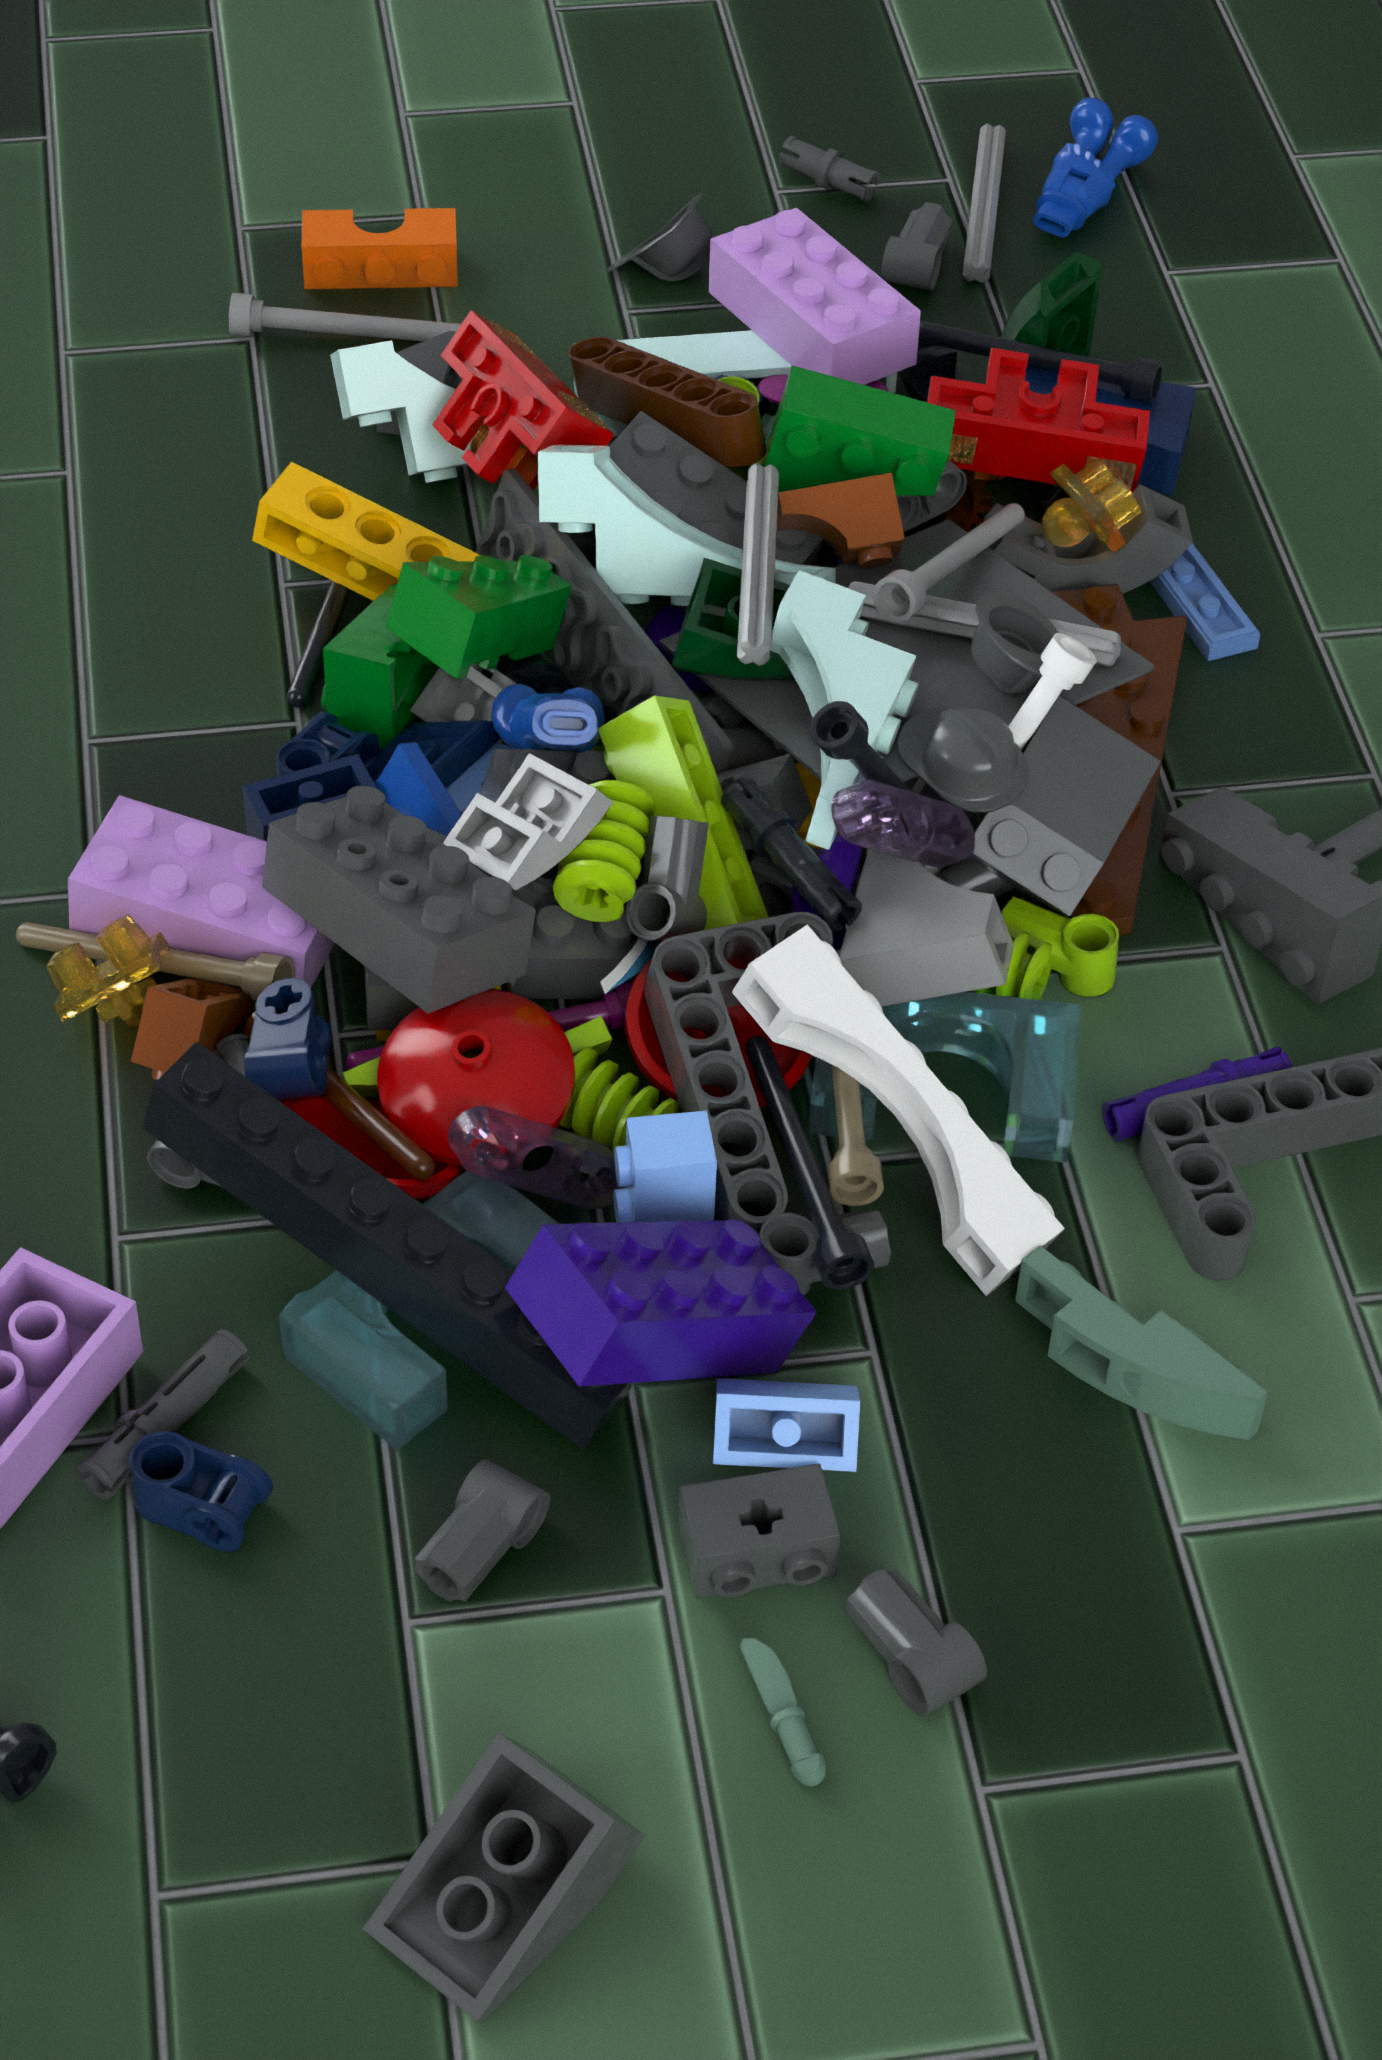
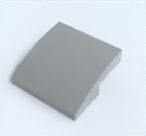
(530, 824)

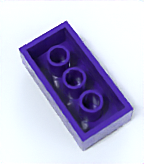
(659, 1300)

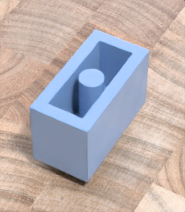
(666, 1169)
(786, 1424)

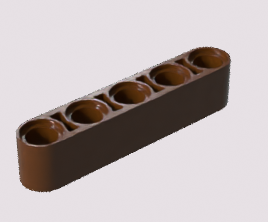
(698, 408)

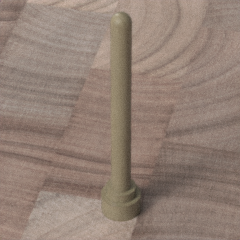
(251, 975)
(854, 1171)

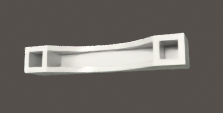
(816, 1006)

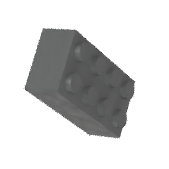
(697, 488)

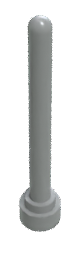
(252, 315)
(904, 592)

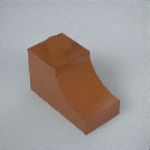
(853, 515)
(185, 1013)

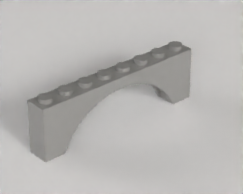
(920, 932)

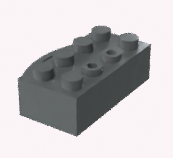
(398, 898)
(565, 951)

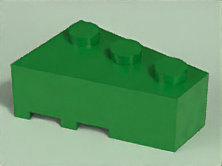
(850, 431)
(478, 610)
(374, 674)

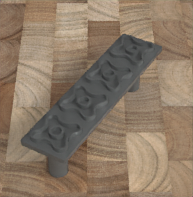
(598, 637)

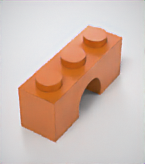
(412, 256)

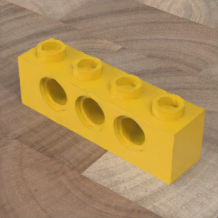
(343, 533)

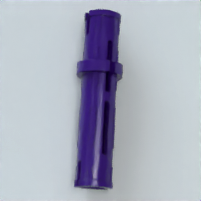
(1127, 1114)

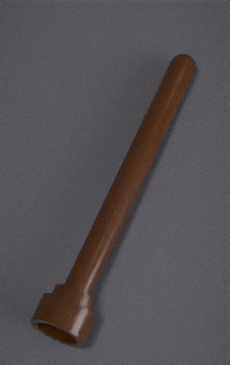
(372, 1123)

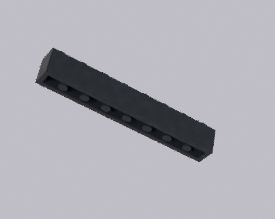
(369, 1234)

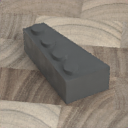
(1278, 892)

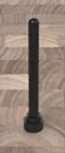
(1138, 378)
(321, 634)
(844, 735)
(840, 1253)

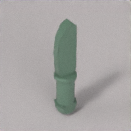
(785, 1714)

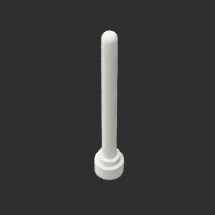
(1064, 663)

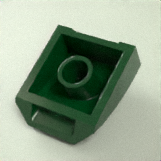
(1060, 308)
(711, 627)

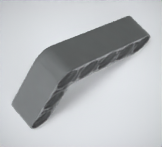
(718, 1059)
(1204, 1132)

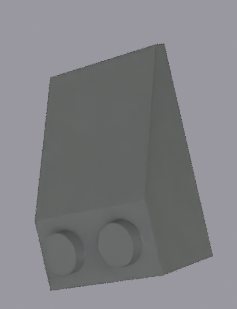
(1070, 811)
(502, 1878)

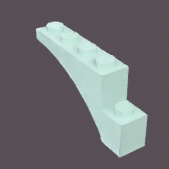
(378, 380)
(637, 540)
(833, 661)

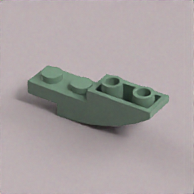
(1147, 1366)

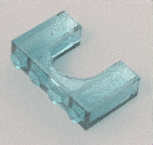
(1020, 1040)
(360, 1358)

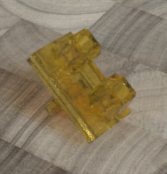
(1095, 505)
(130, 960)

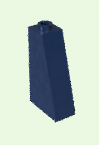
(1167, 424)

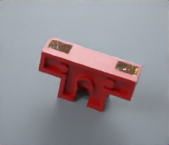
(509, 404)
(1027, 434)

